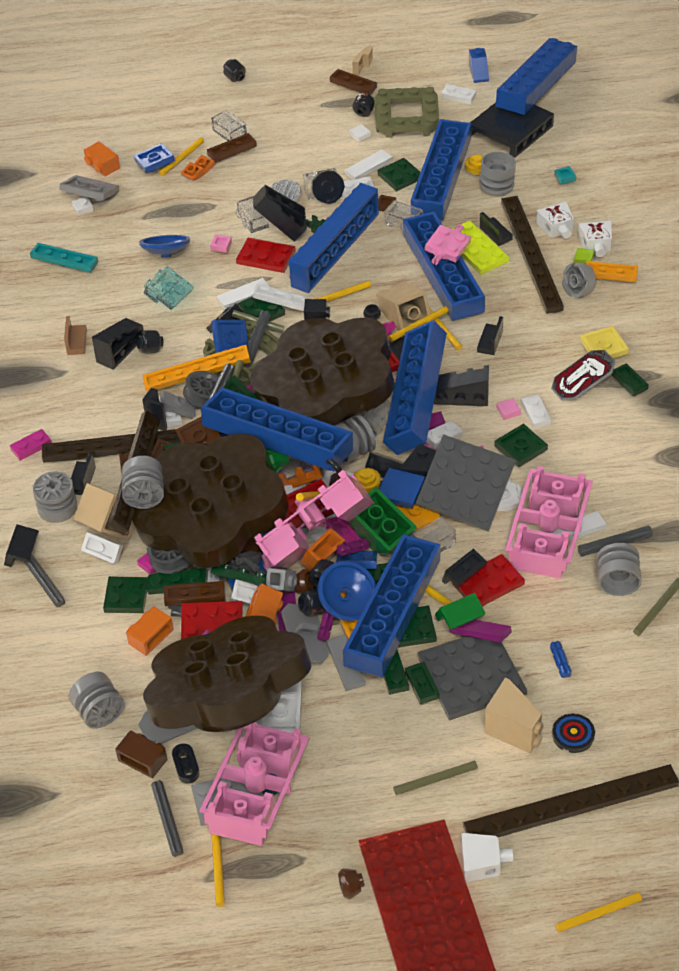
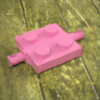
(447, 243)

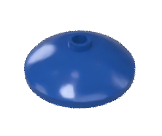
(164, 244)
(351, 580)

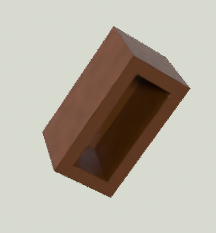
(141, 754)

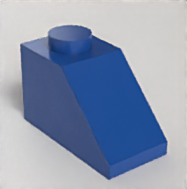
(478, 65)

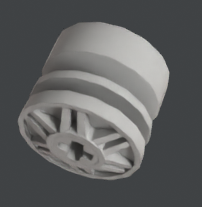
(497, 173)
(363, 436)
(142, 482)
(55, 497)
(619, 569)
(96, 699)

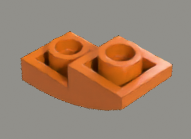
(199, 168)

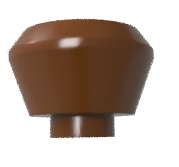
(303, 581)
(350, 882)

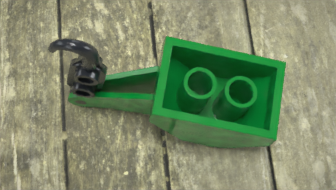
(379, 523)

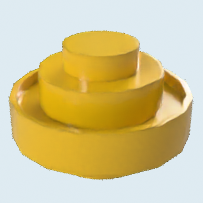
(473, 164)
(369, 478)

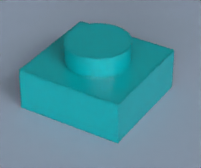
(565, 175)

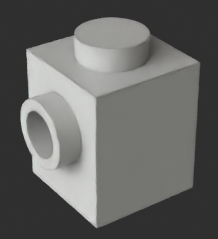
(281, 579)

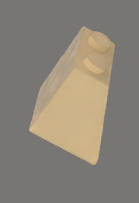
(403, 304)
(96, 510)
(513, 718)

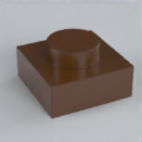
(384, 201)

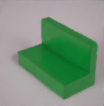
(461, 611)

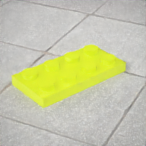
(482, 251)

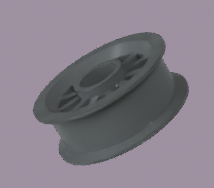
(199, 387)
(166, 561)

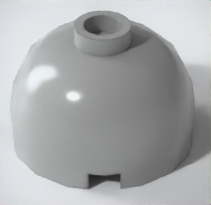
(579, 280)

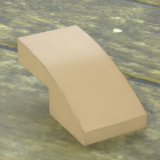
(362, 60)

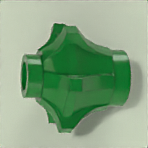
(277, 459)

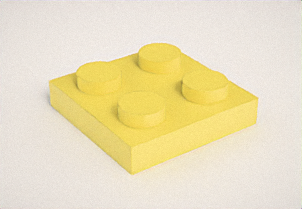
(605, 339)

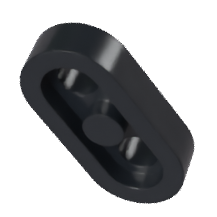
(186, 764)

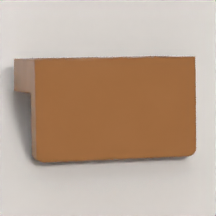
(74, 338)

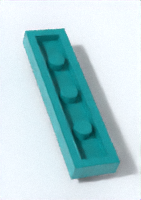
(64, 257)

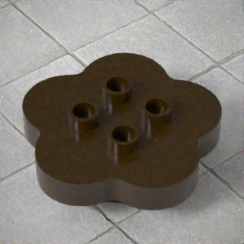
(327, 369)
(213, 500)
(225, 675)

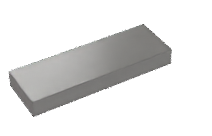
(350, 677)

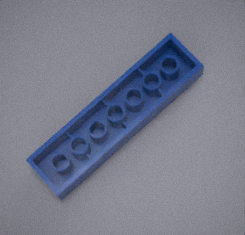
(536, 76)
(442, 167)
(333, 238)
(449, 279)
(415, 388)
(277, 428)
(391, 606)

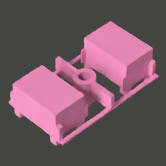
(553, 505)
(287, 544)
(260, 752)

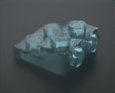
(167, 288)

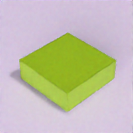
(583, 255)

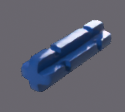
(560, 659)

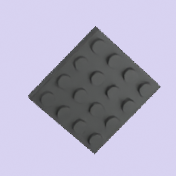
(465, 482)
(469, 673)

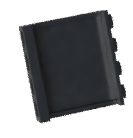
(512, 128)

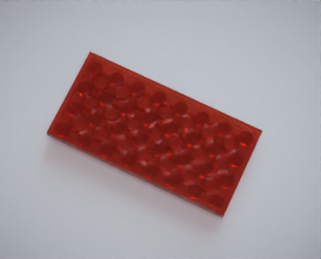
(425, 900)

